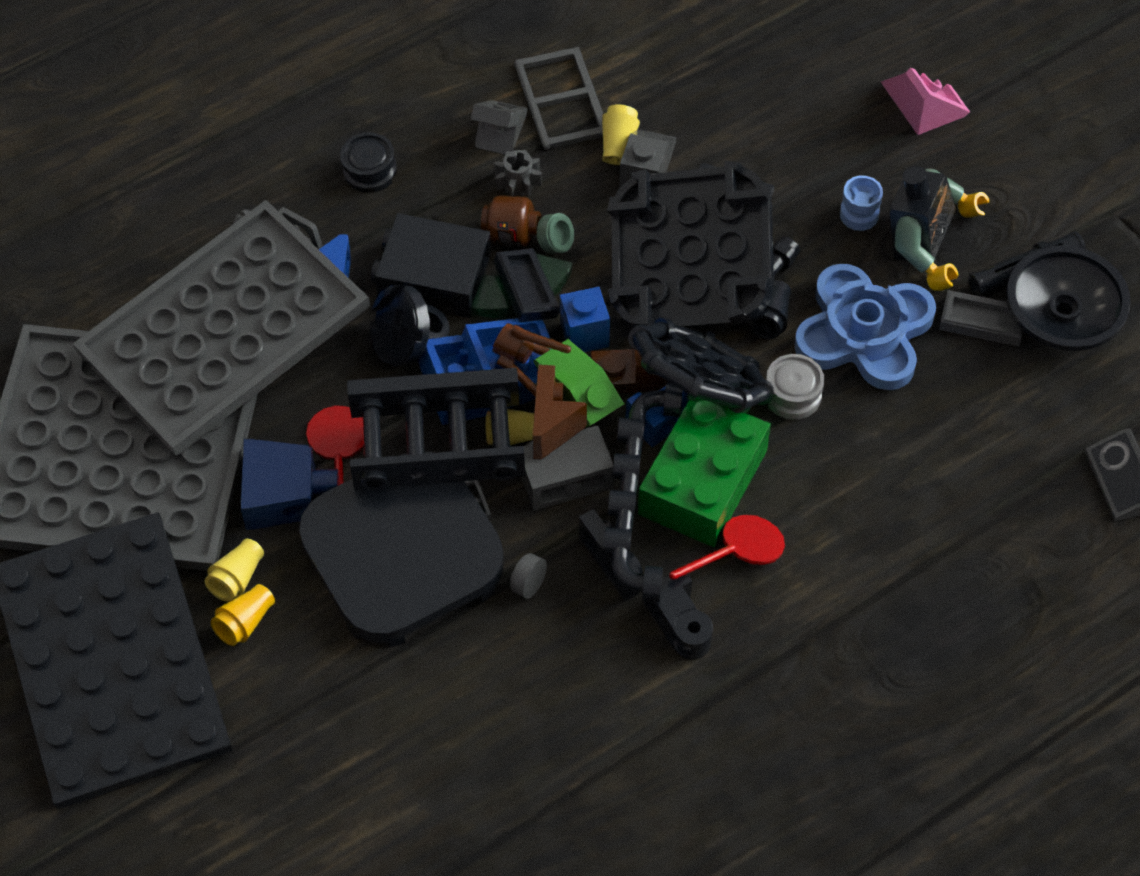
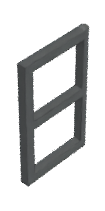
(558, 98)

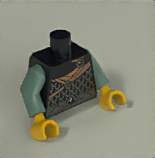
(922, 217)

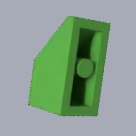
(583, 381)

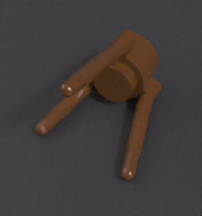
(517, 344)

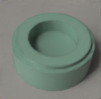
(555, 233)

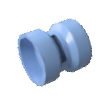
(861, 203)

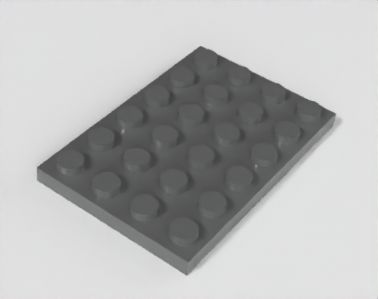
(221, 326)

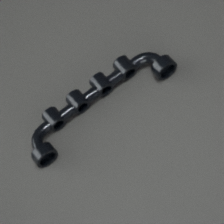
(622, 502)

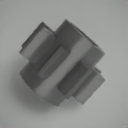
(518, 173)

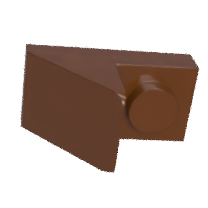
(625, 371)
(553, 418)

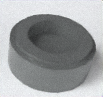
(528, 575)

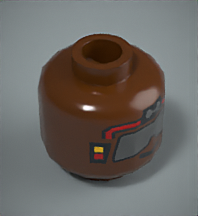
(510, 221)

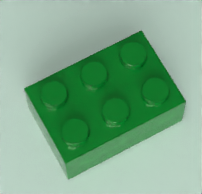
(703, 470)

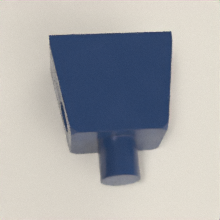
(280, 482)

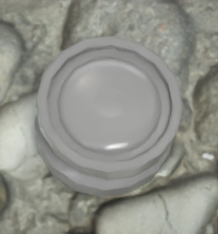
(796, 385)

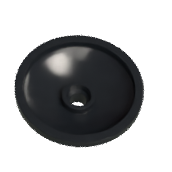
(1073, 283)

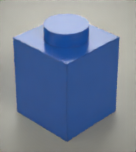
(585, 319)

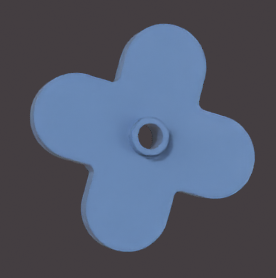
(866, 326)

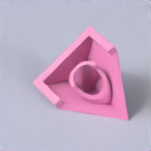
(924, 101)

